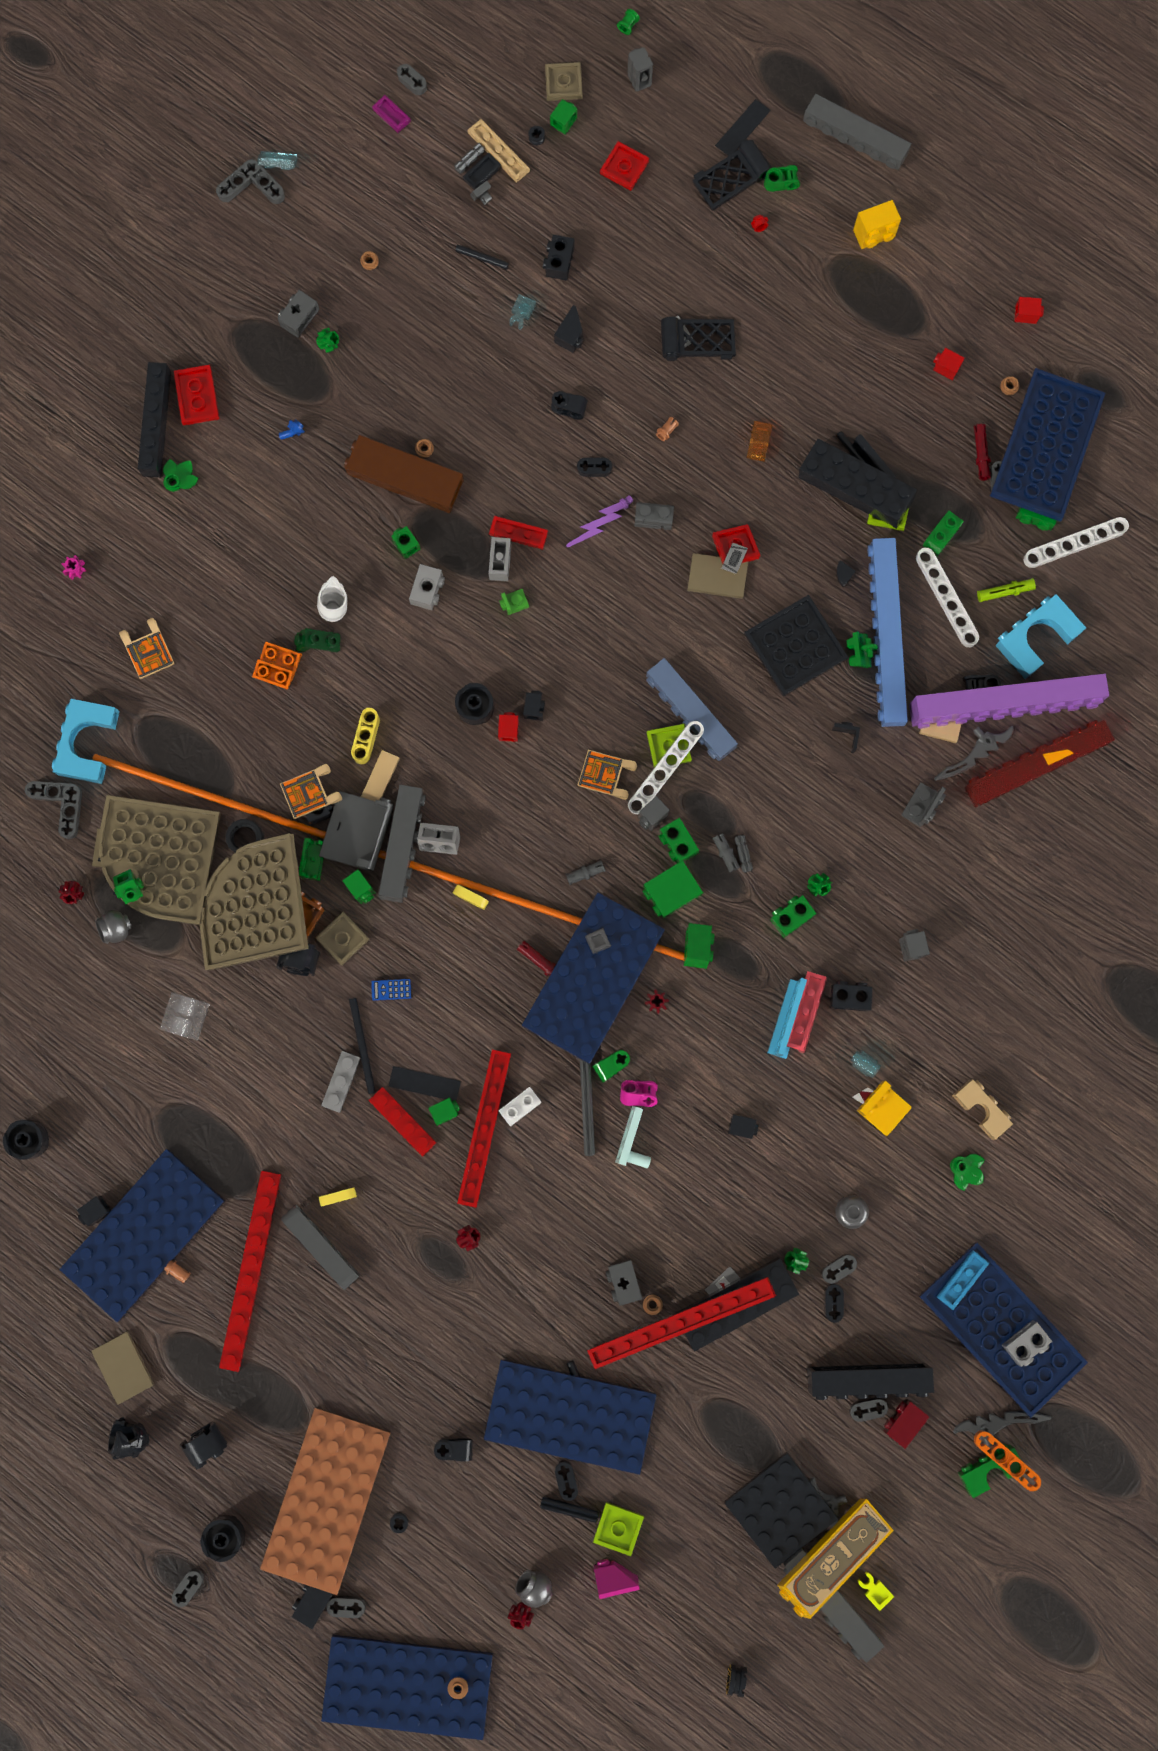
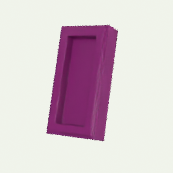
(391, 113)

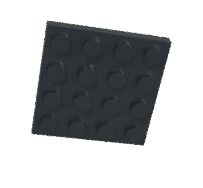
(796, 645)
(781, 1510)

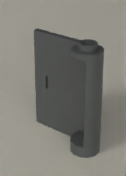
(359, 834)

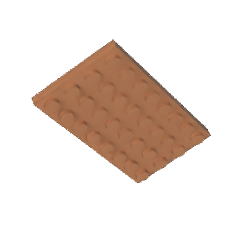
(325, 1501)

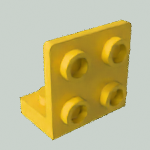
(884, 1108)

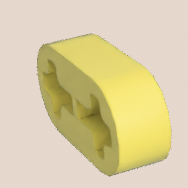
(470, 897)
(337, 1196)

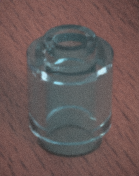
(865, 1063)

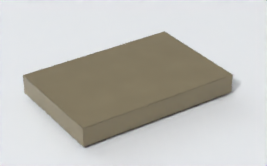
(709, 577)
(122, 1368)

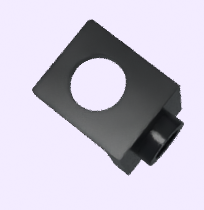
(847, 727)

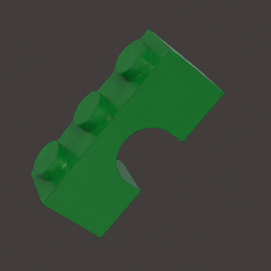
(975, 1475)

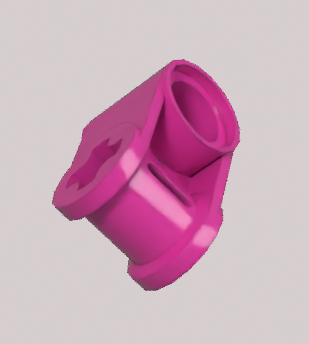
(637, 1093)

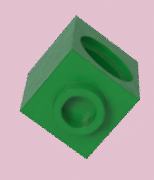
(563, 116)
(405, 549)
(444, 1111)

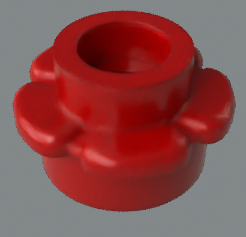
(759, 223)

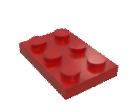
(196, 395)

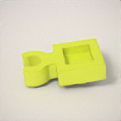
(877, 1592)

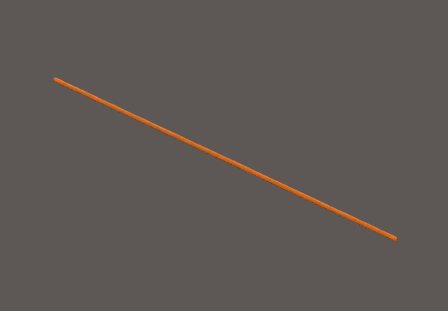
(320, 833)

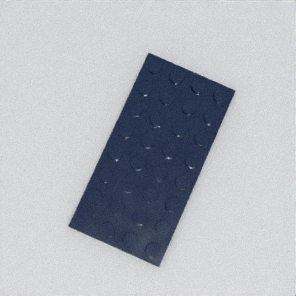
(1047, 445)
(591, 988)
(142, 1235)
(989, 1317)
(570, 1416)
(406, 1687)

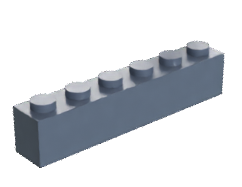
(690, 708)

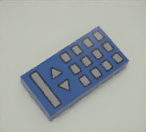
(391, 989)

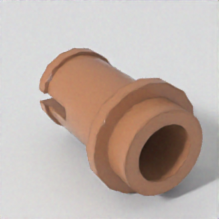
(664, 432)
(177, 1271)

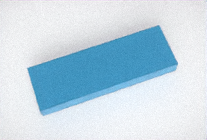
(962, 1280)

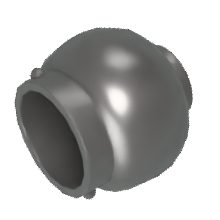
(113, 926)
(852, 1212)
(534, 1588)

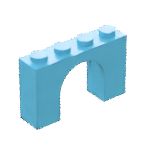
(1051, 613)
(81, 715)

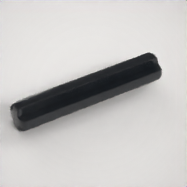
(569, 1509)

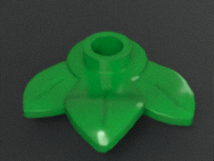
(181, 474)
(970, 1170)

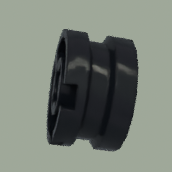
(736, 1680)

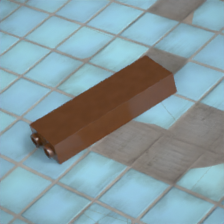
(403, 473)

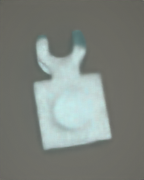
(522, 309)

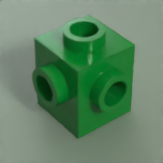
(128, 886)

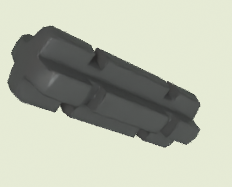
(469, 158)
(743, 853)

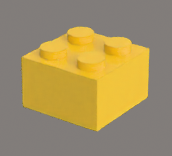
(877, 224)

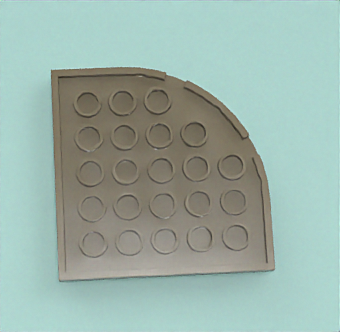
(163, 847)
(254, 905)

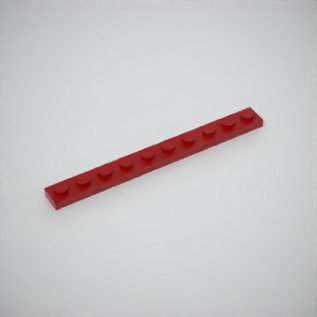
(250, 1271)
(681, 1322)

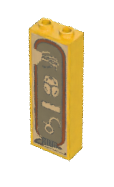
(834, 1558)

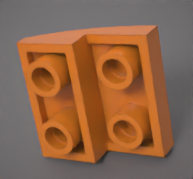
(277, 665)

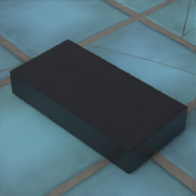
(482, 171)

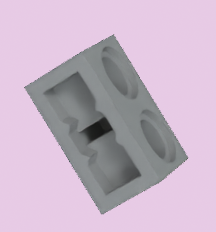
(438, 838)
(1024, 1338)

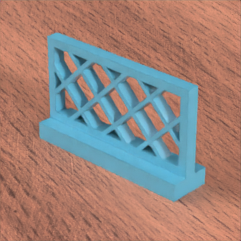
(786, 1018)

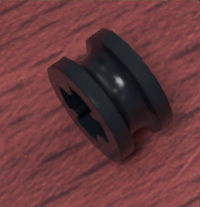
(536, 141)
(392, 1523)

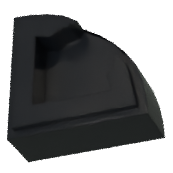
(844, 573)

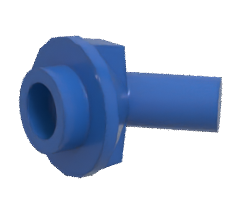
(295, 428)

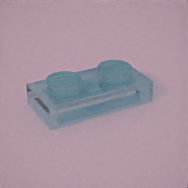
(274, 159)

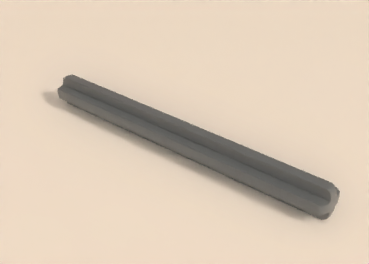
(587, 1108)

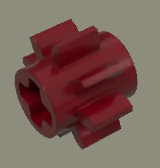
(71, 892)
(661, 1005)
(468, 1238)
(520, 1615)

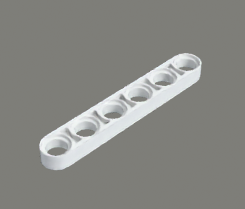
(1077, 545)
(951, 595)
(668, 769)

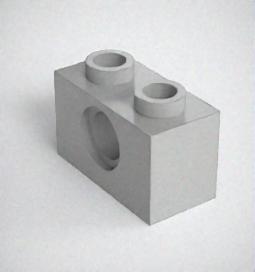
(499, 559)
(426, 576)

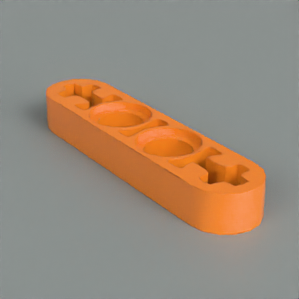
(1007, 1460)

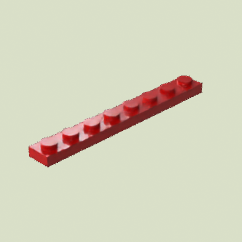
(484, 1128)

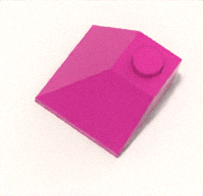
(614, 1579)

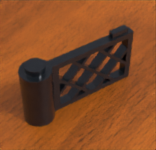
(753, 162)
(674, 334)

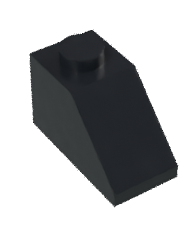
(570, 332)

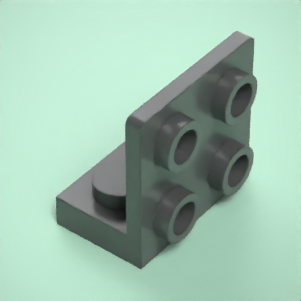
(922, 804)

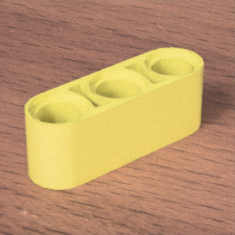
(364, 726)

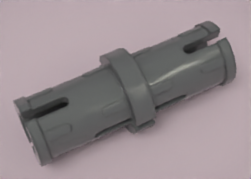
(726, 852)
(585, 872)

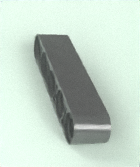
(320, 1247)

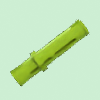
(1005, 590)

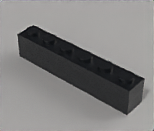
(154, 420)

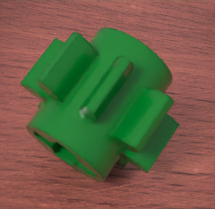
(327, 340)
(819, 884)
(796, 1260)

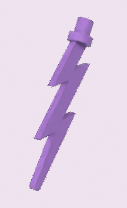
(610, 516)

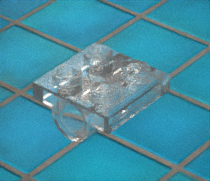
(184, 1016)

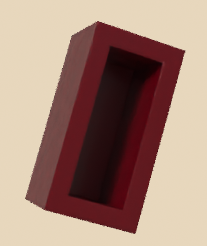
(905, 1423)

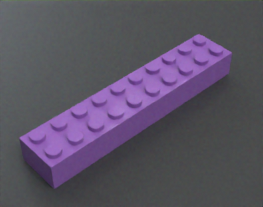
(1009, 700)

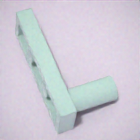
(624, 1154)

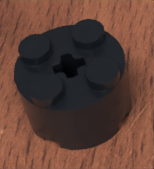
(465, 699)
(300, 962)
(18, 1131)
(204, 1444)
(218, 1549)

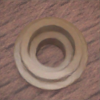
(369, 256)
(1011, 381)
(424, 443)
(652, 1311)
(462, 1683)

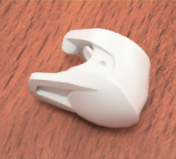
(332, 600)

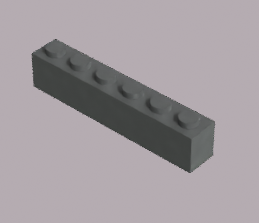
(856, 132)
(401, 843)
(845, 1619)

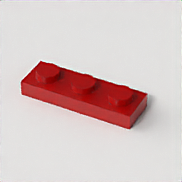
(518, 532)

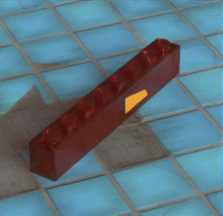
(1039, 763)

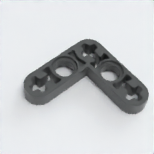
(253, 177)
(63, 796)

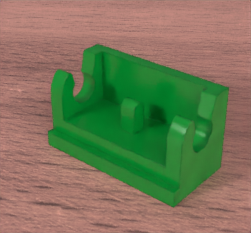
(311, 863)

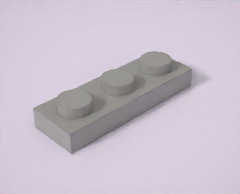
(341, 1081)

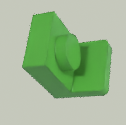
(514, 601)

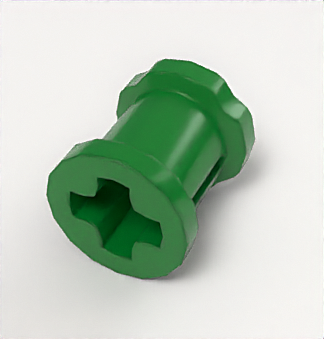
(628, 21)

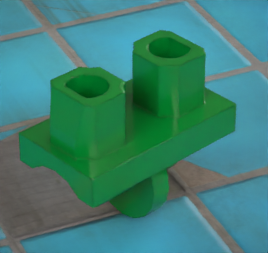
(863, 650)

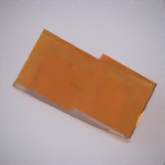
(759, 441)

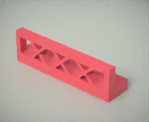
(807, 1011)

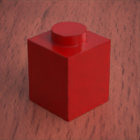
(1028, 310)
(948, 363)
(508, 727)

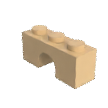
(995, 1121)

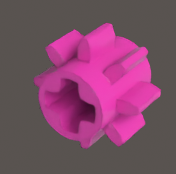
(69, 563)

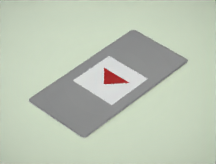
(724, 1279)

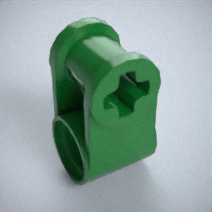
(784, 178)
(609, 1067)

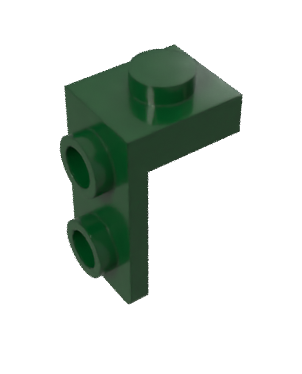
(317, 639)

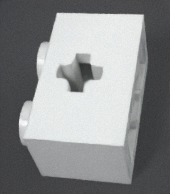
(520, 1106)

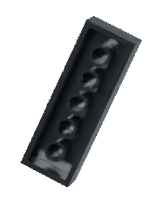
(857, 483)
(783, 1288)
(870, 1380)

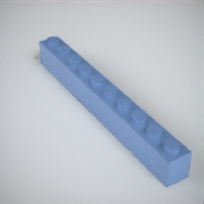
(888, 632)

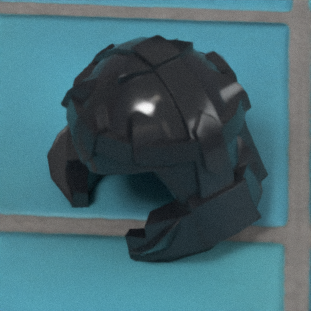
(127, 1439)

